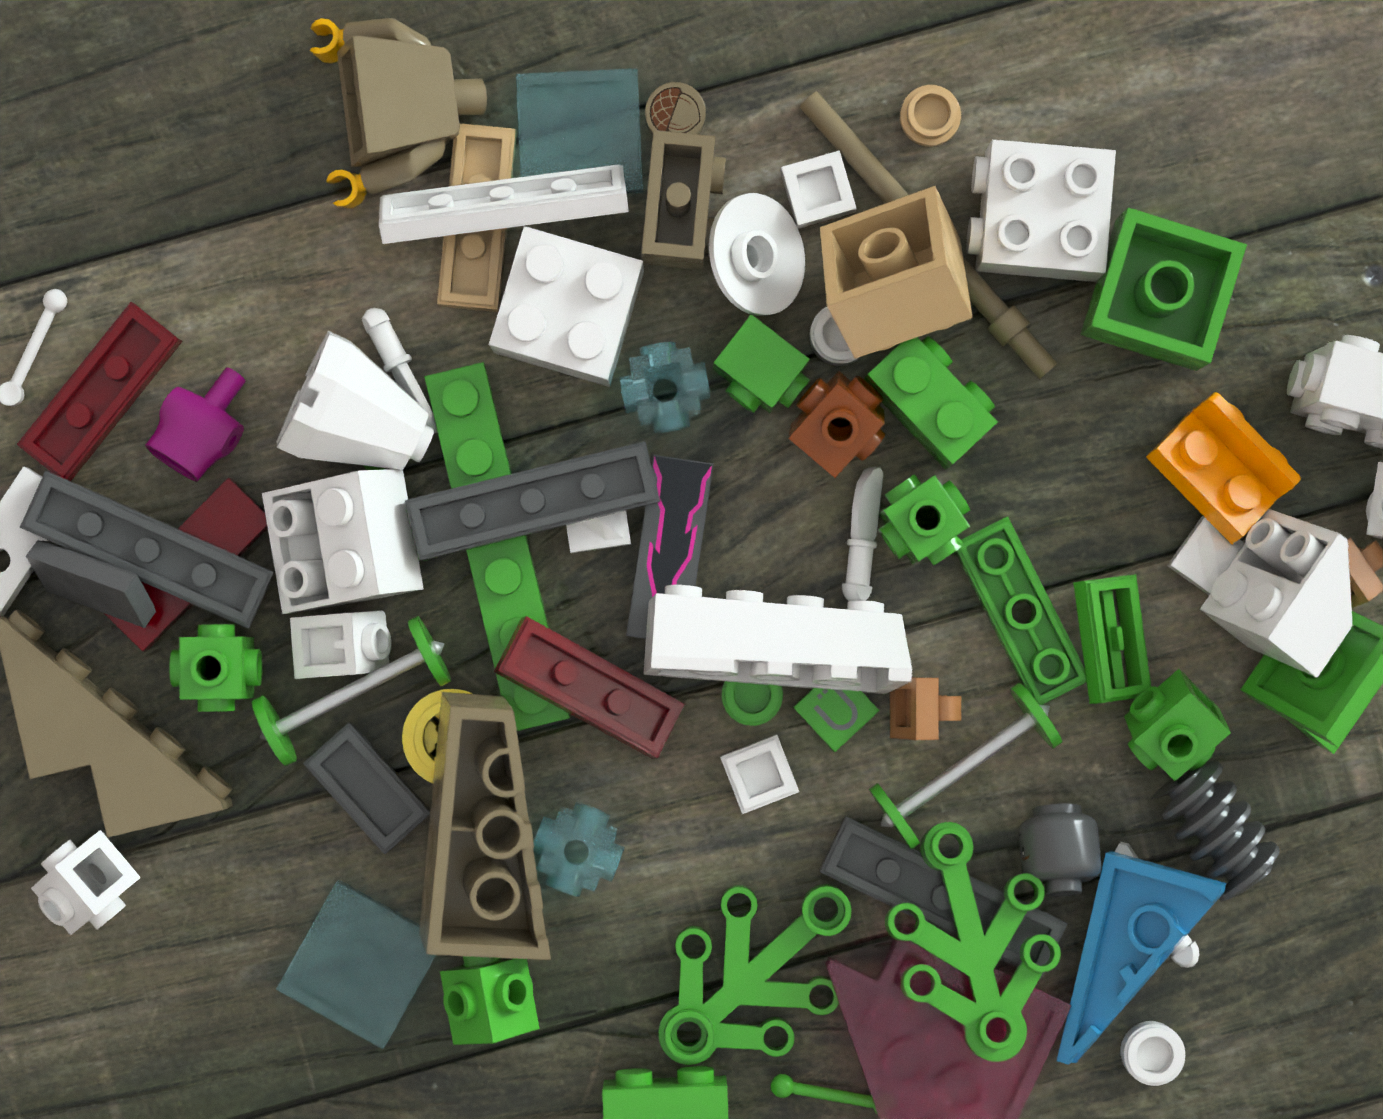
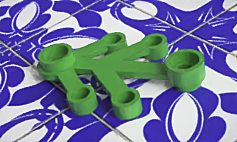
(976, 951)
(746, 980)

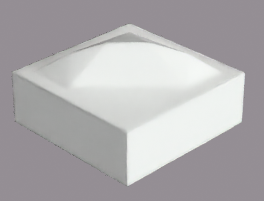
(599, 533)
(1204, 555)

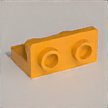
(1223, 466)

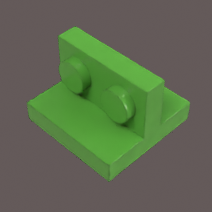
(1332, 702)

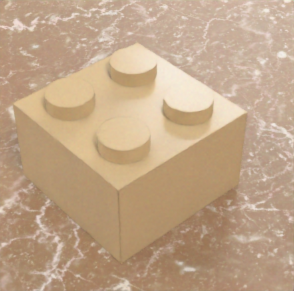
(894, 272)

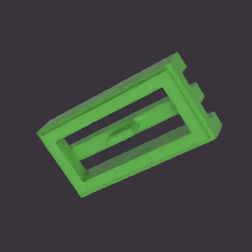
(1104, 639)

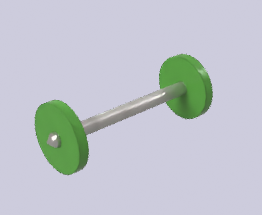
(1034, 716)
(276, 730)

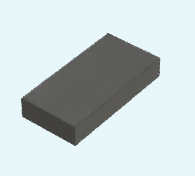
(91, 583)
(367, 787)

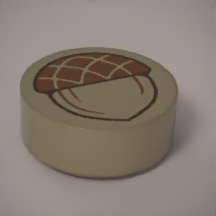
(675, 109)

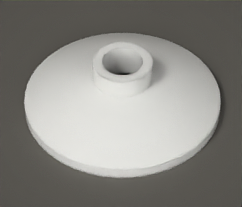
(757, 254)

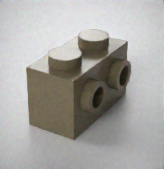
(679, 198)

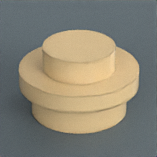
(930, 115)

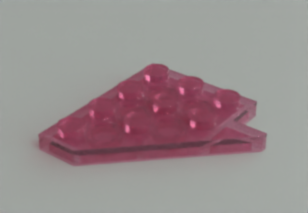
(919, 1056)

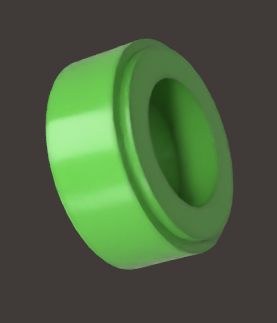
(751, 702)

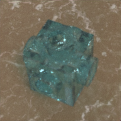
(660, 363)
(581, 824)

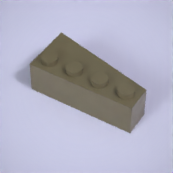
(480, 854)

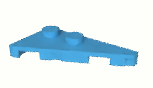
(1132, 929)

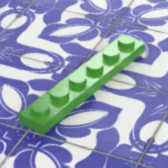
(501, 570)

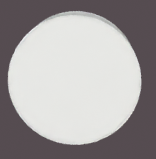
(828, 341)
(1152, 1053)

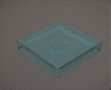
(580, 122)
(358, 965)

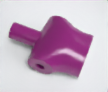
(196, 428)

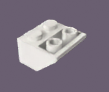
(342, 540)
(1286, 592)

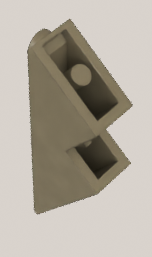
(74, 725)

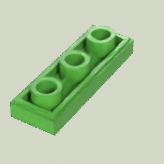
(1000, 578)

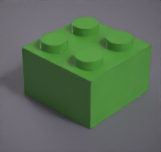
(1164, 289)

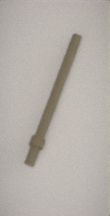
(1007, 323)

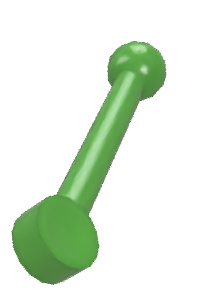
(783, 1086)

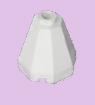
(353, 412)

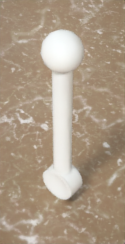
(12, 392)

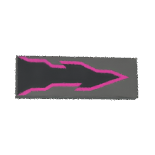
(670, 534)

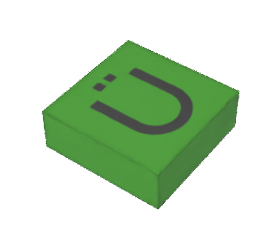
(835, 713)

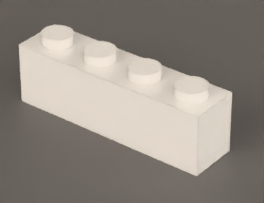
(775, 642)

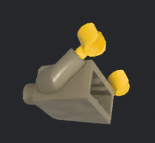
(395, 101)

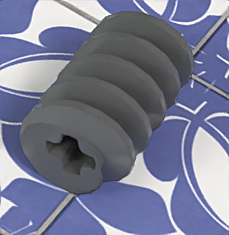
(1219, 828)

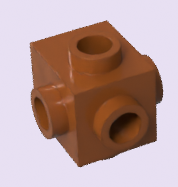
(836, 442)

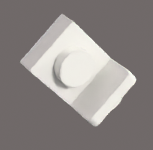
(339, 644)

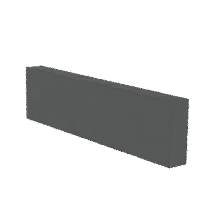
(532, 501)
(148, 548)
(900, 875)

